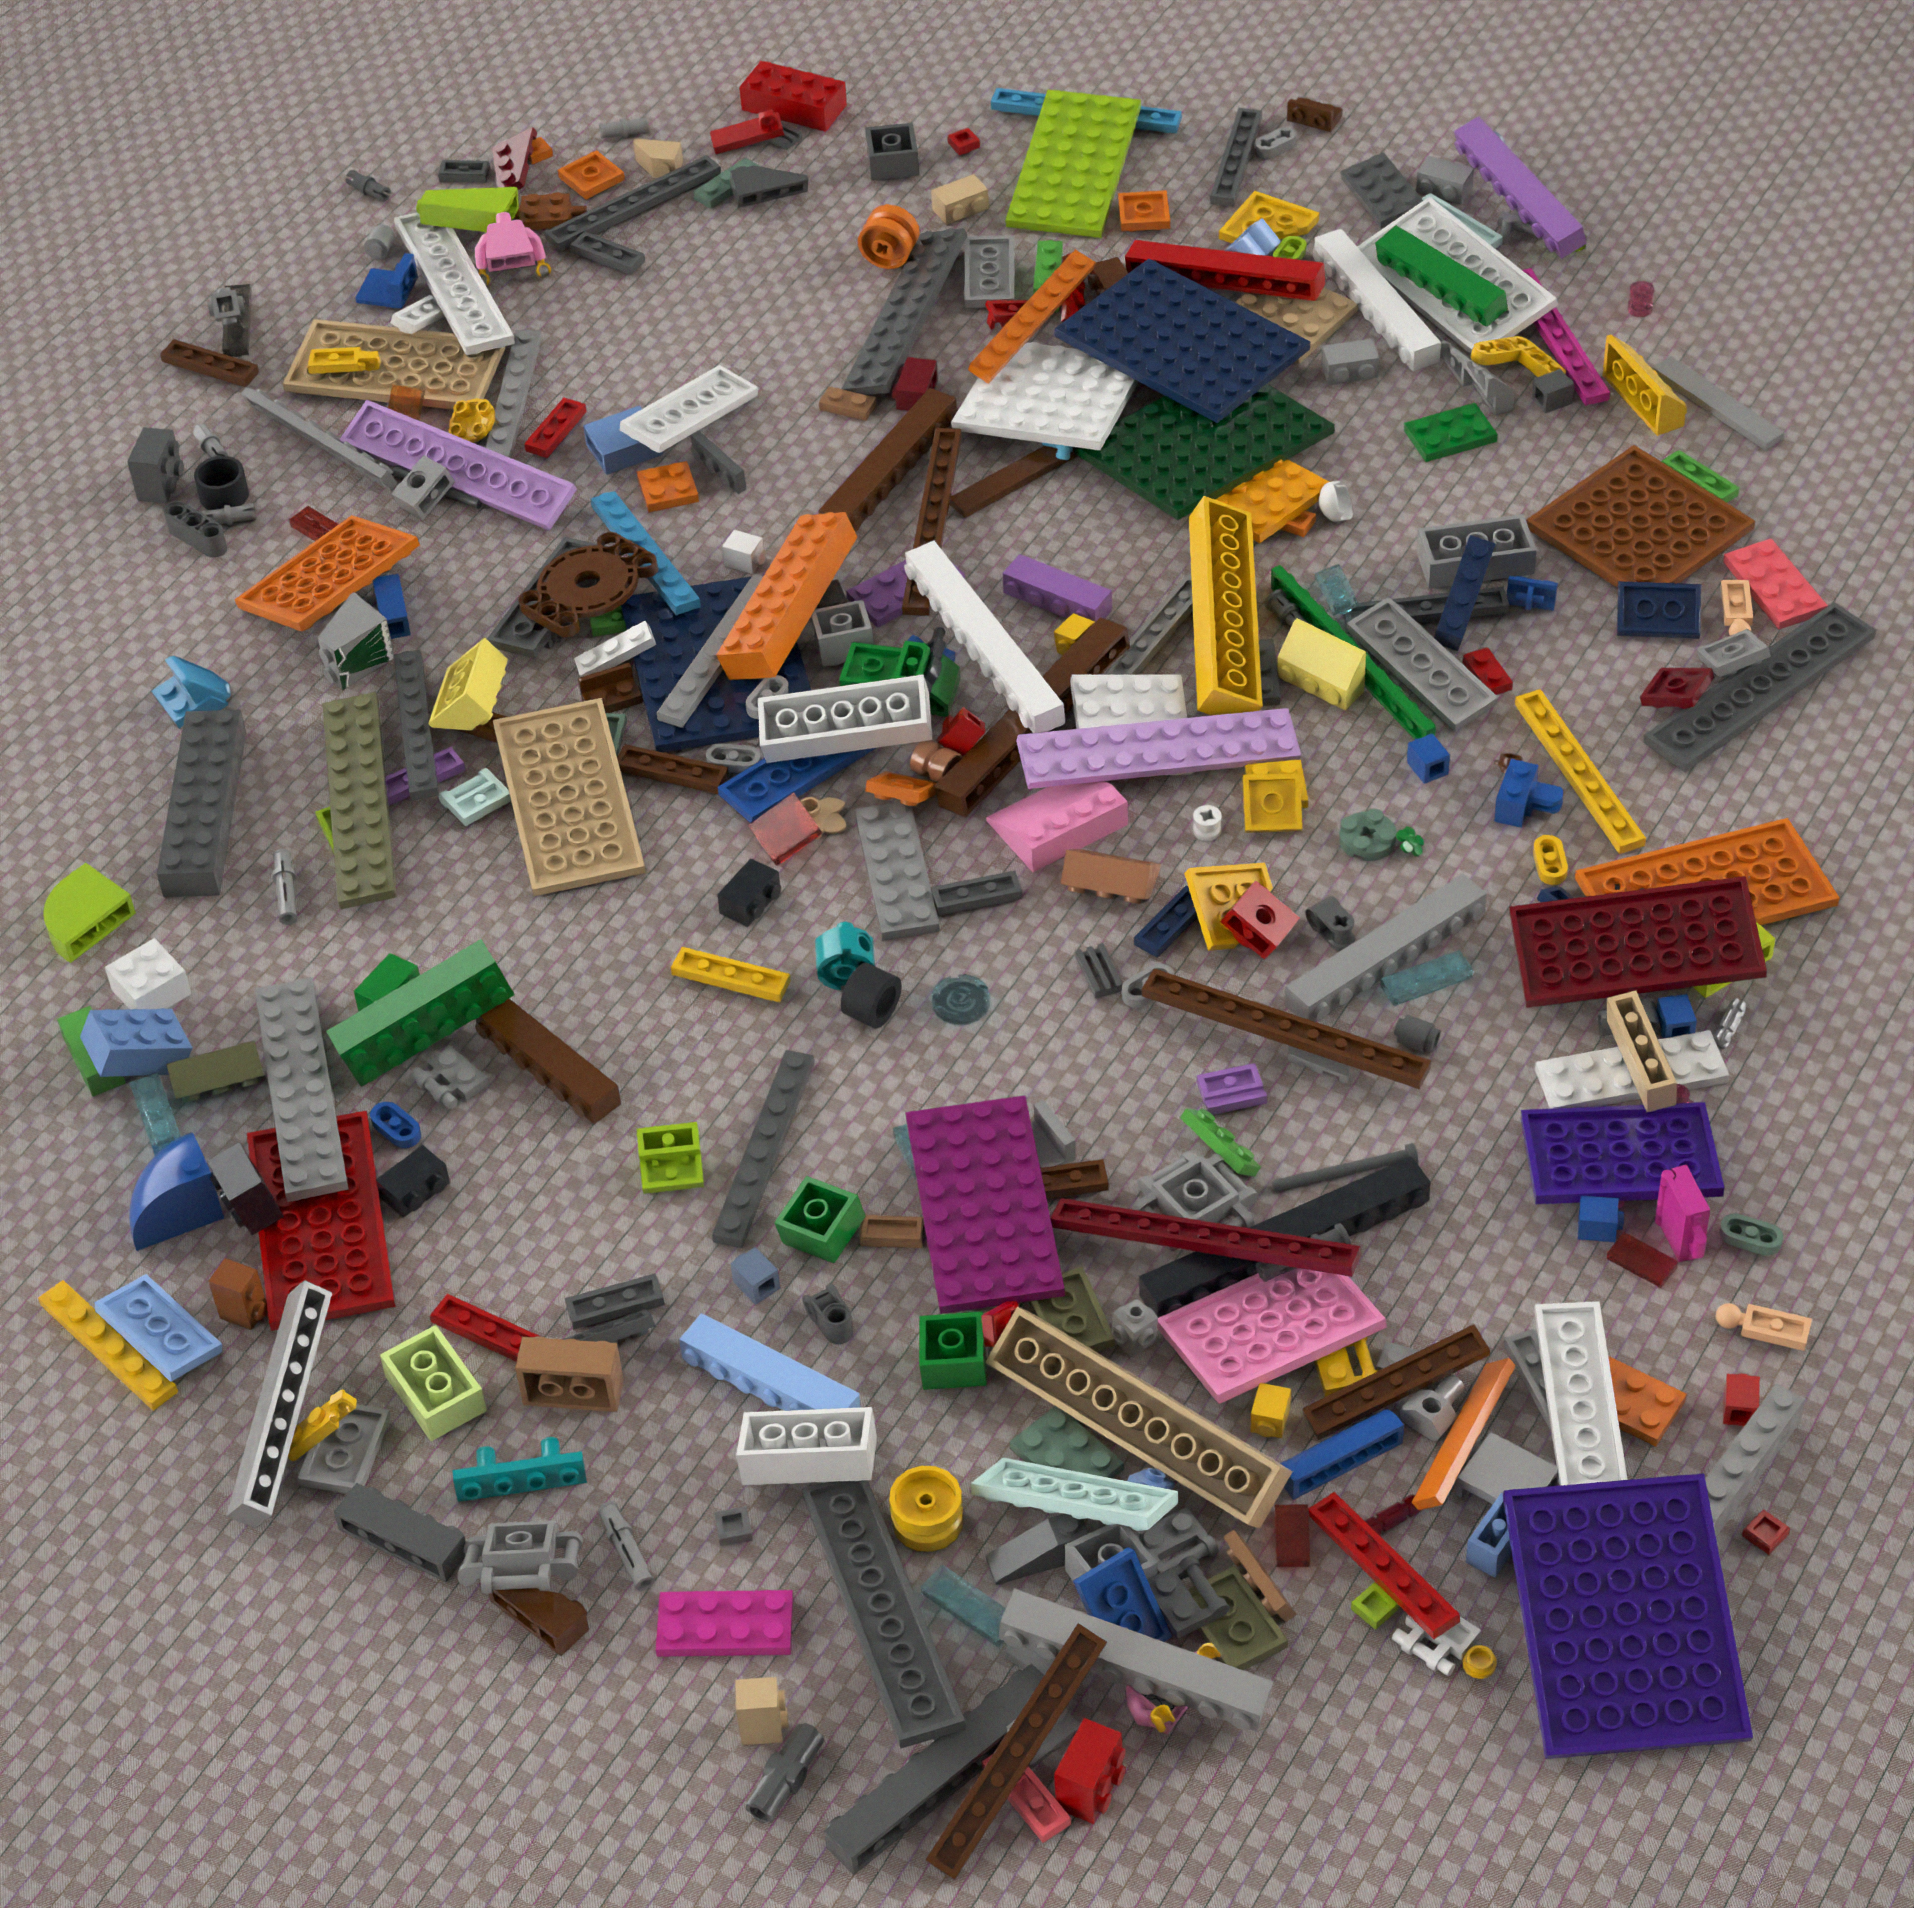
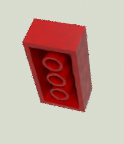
(794, 94)

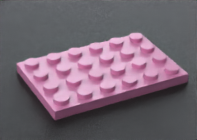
(1268, 1328)

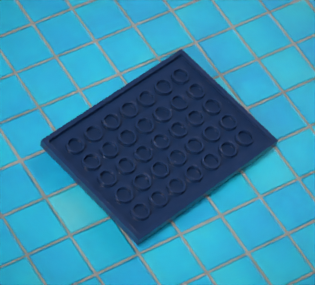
(1182, 340)
(678, 640)

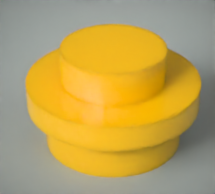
(1479, 1662)

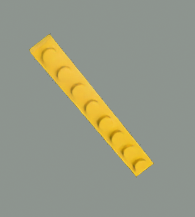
(1580, 771)

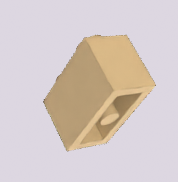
(960, 199)
(760, 1710)

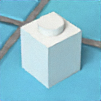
(743, 552)

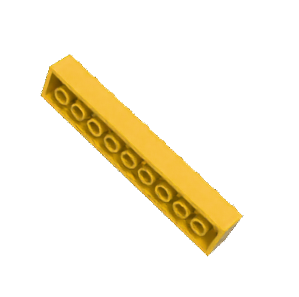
(1224, 609)

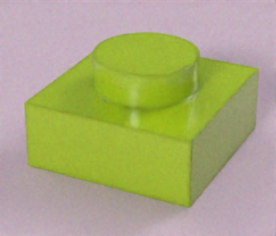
(1374, 1606)

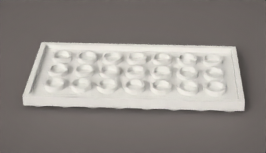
(1443, 231)

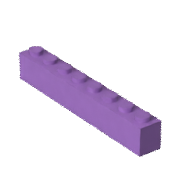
(1519, 188)

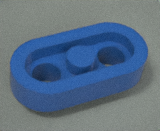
(400, 1129)

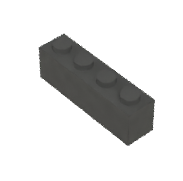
(401, 1531)

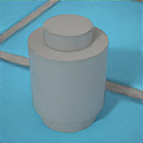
(379, 241)

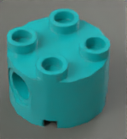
(841, 952)

